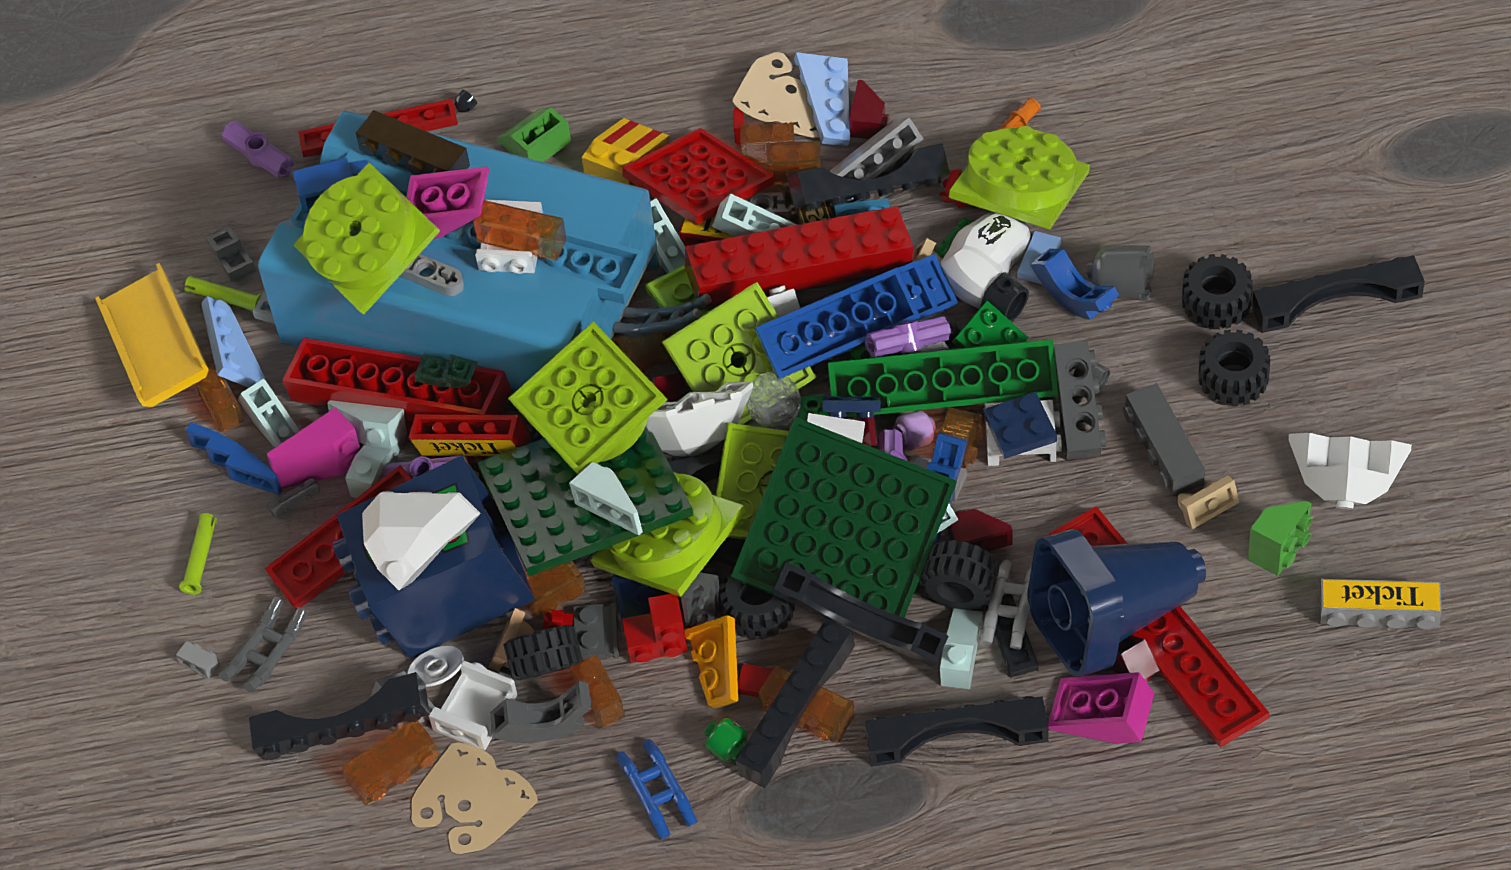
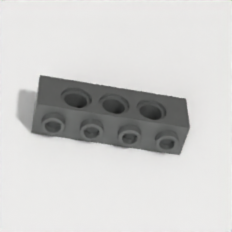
(1076, 442)

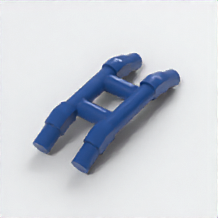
(652, 802)

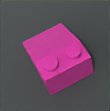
(449, 197)
(316, 452)
(1103, 707)

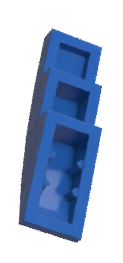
(947, 459)
(239, 462)

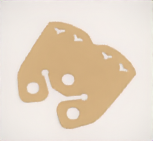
(772, 96)
(483, 786)

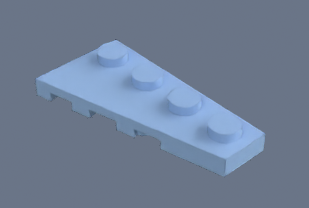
(827, 94)
(228, 344)

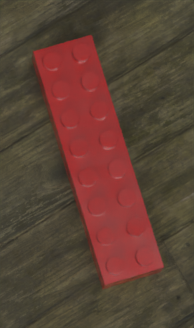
(800, 255)
(387, 379)

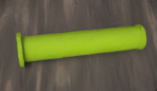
(220, 292)
(198, 555)

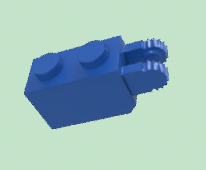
(316, 179)

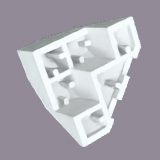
(698, 419)
(1347, 468)
(410, 530)

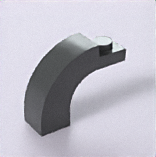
(541, 721)

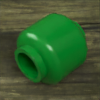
(725, 739)

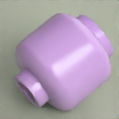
(916, 429)

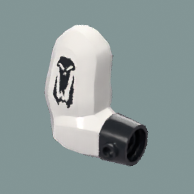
(981, 261)

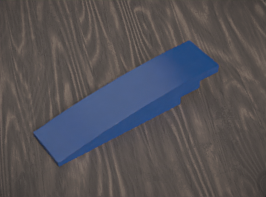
(846, 317)

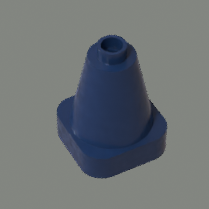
(1102, 594)

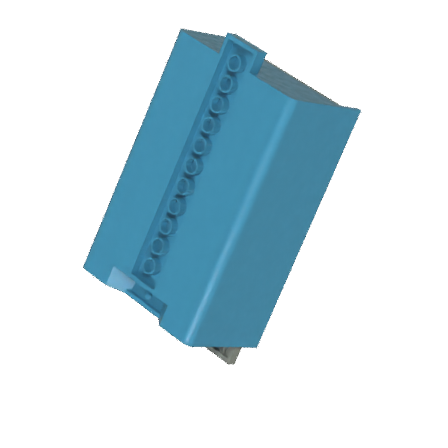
(499, 316)

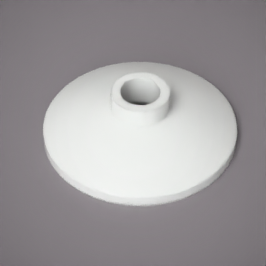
(437, 664)

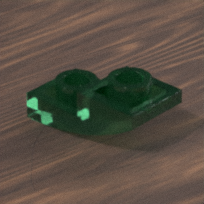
(452, 373)

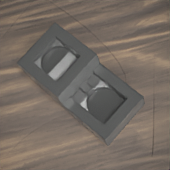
(230, 254)

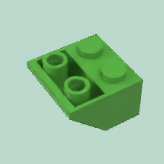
(537, 135)
(1279, 535)

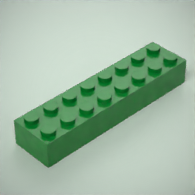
(949, 376)

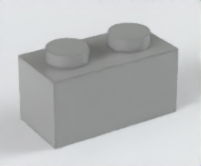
(197, 659)

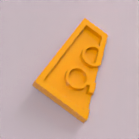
(716, 656)

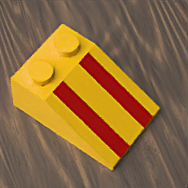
(619, 147)

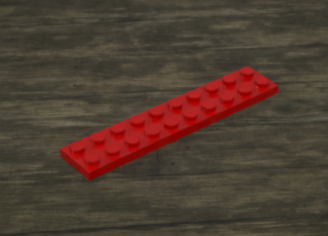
(1187, 657)

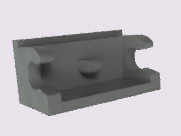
(701, 599)

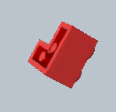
(656, 633)

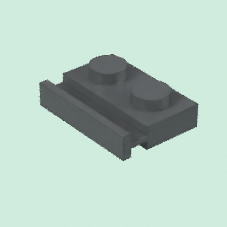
(597, 630)

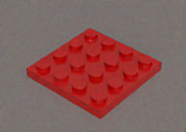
(697, 175)

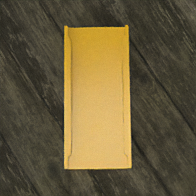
(153, 338)

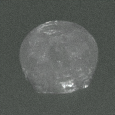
(773, 401)

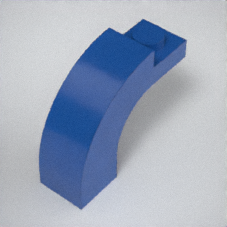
(1070, 287)

